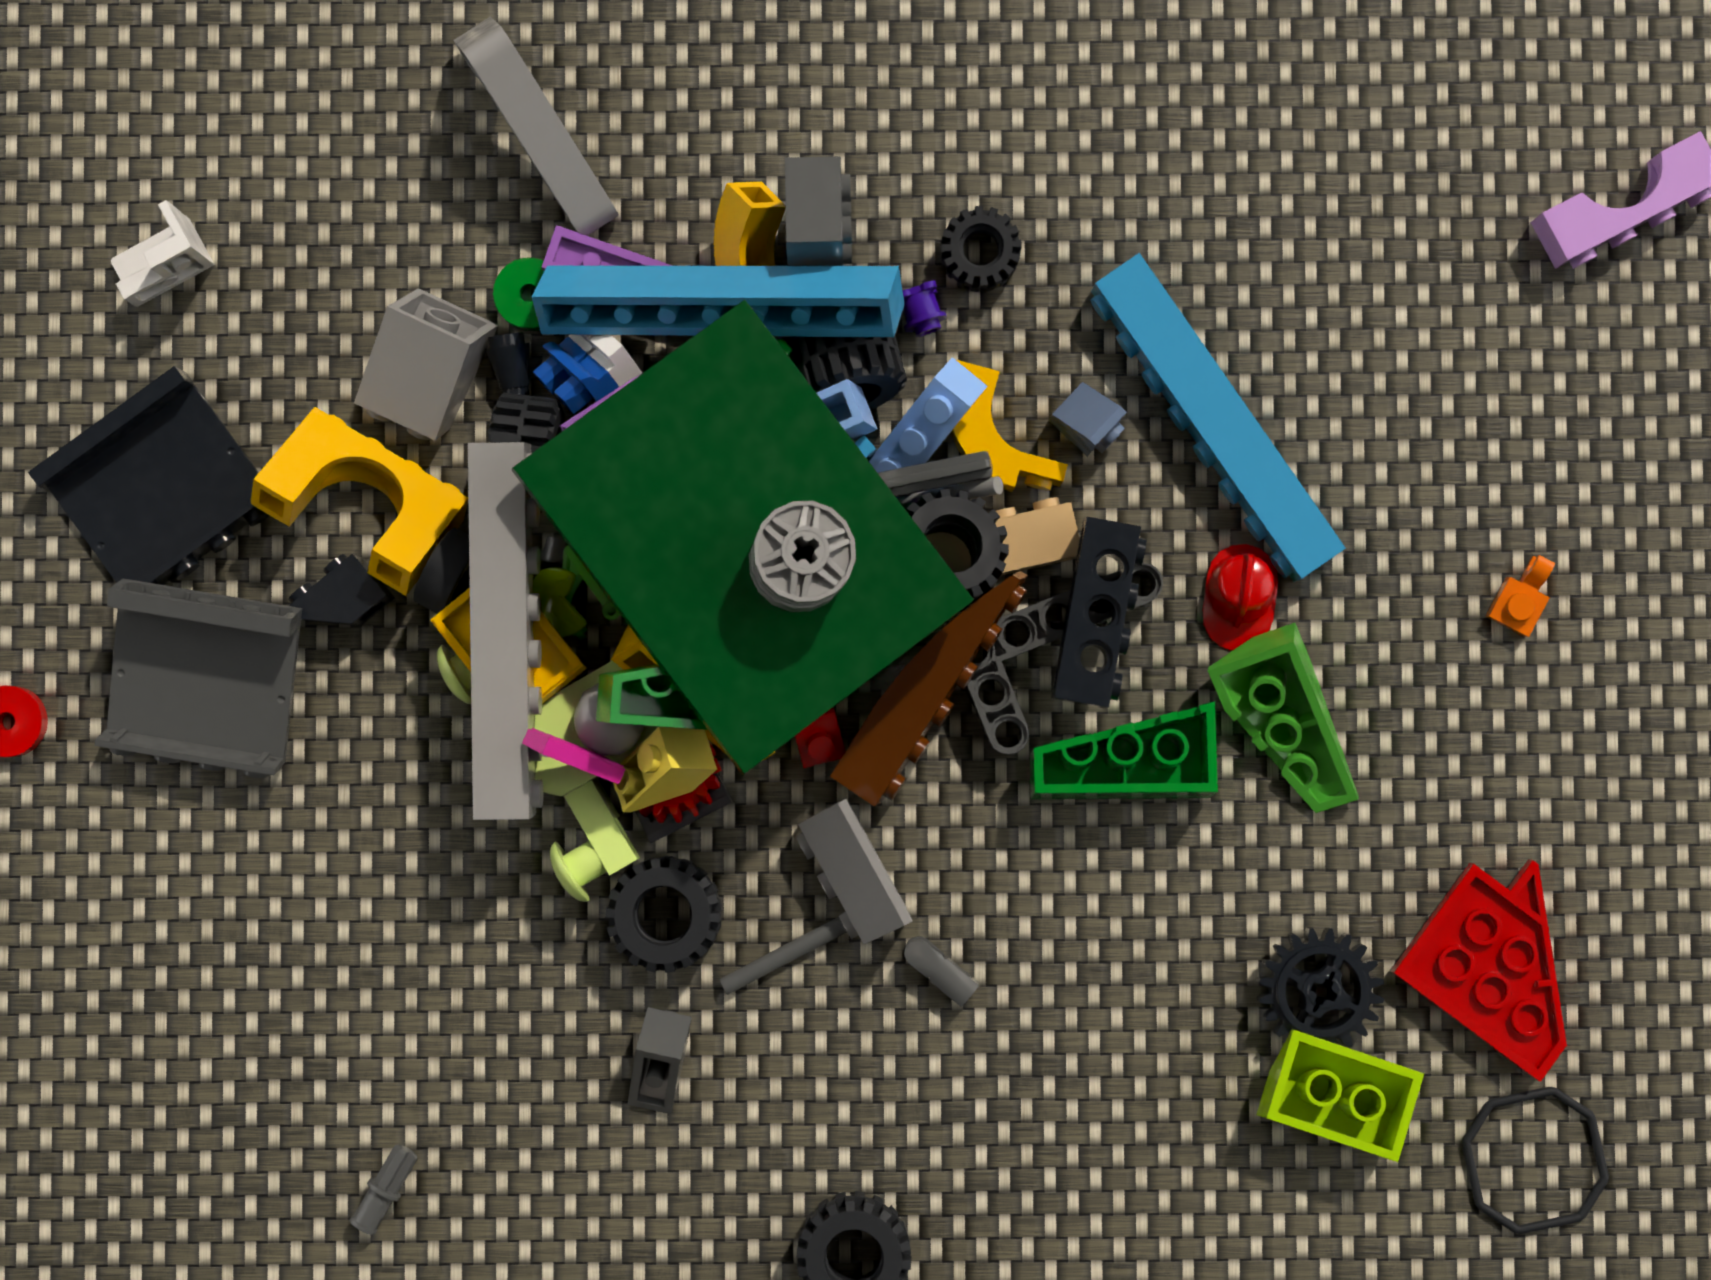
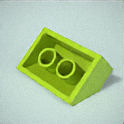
(1341, 1095)

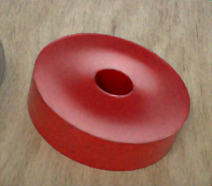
(29, 724)

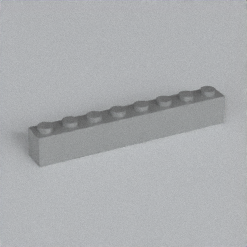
(502, 633)

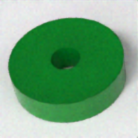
(509, 289)

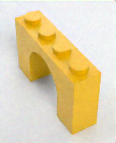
(331, 452)

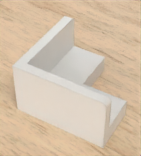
(161, 259)

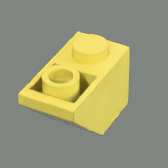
(665, 767)

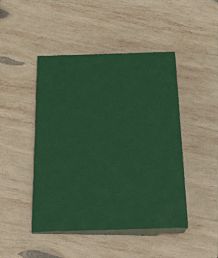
(663, 510)

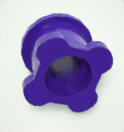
(922, 309)

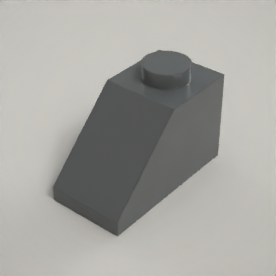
(659, 1060)

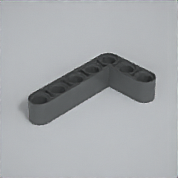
(1038, 635)

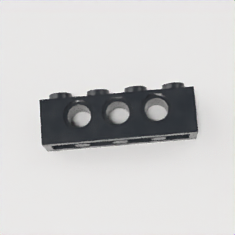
(1098, 540)

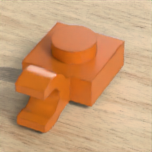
(1520, 602)

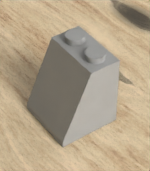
(423, 363)

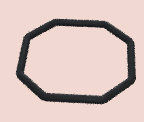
(1597, 1146)

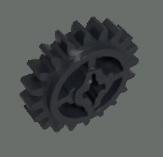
(1328, 972)

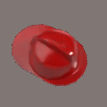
(1239, 595)

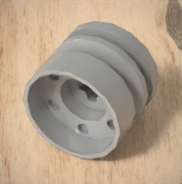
(799, 584)

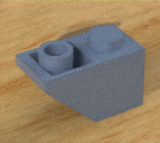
(1089, 419)

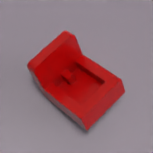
(821, 741)

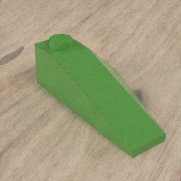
(1279, 703)

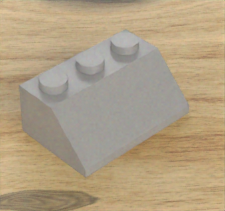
(853, 873)

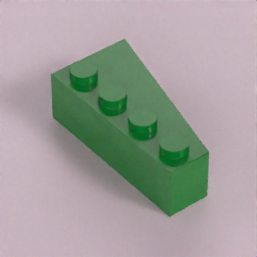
(643, 698)
(1138, 760)

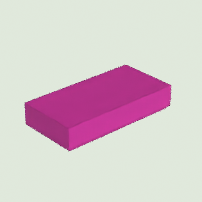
(573, 755)

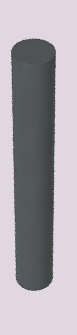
(782, 955)

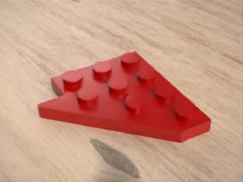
(1493, 966)

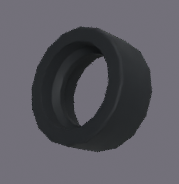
(445, 572)

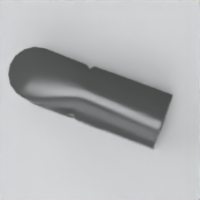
(940, 969)

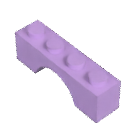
(1581, 225)

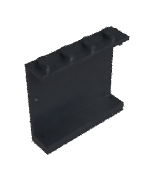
(154, 483)

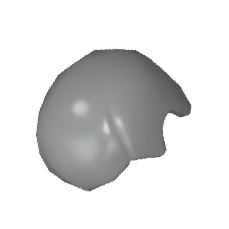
(602, 736)

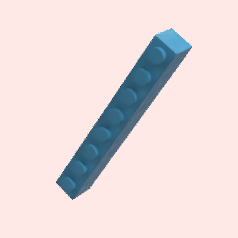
(690, 298)
(1216, 419)

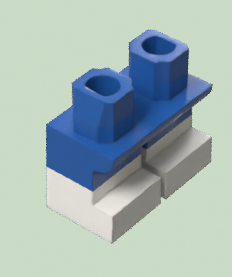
(585, 369)

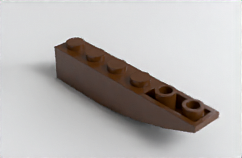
(921, 695)

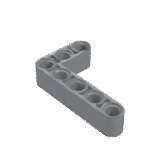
(536, 125)

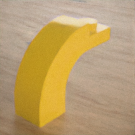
(747, 225)
(977, 433)

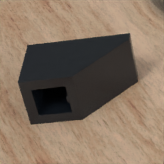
(343, 595)

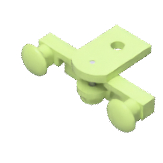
(608, 843)

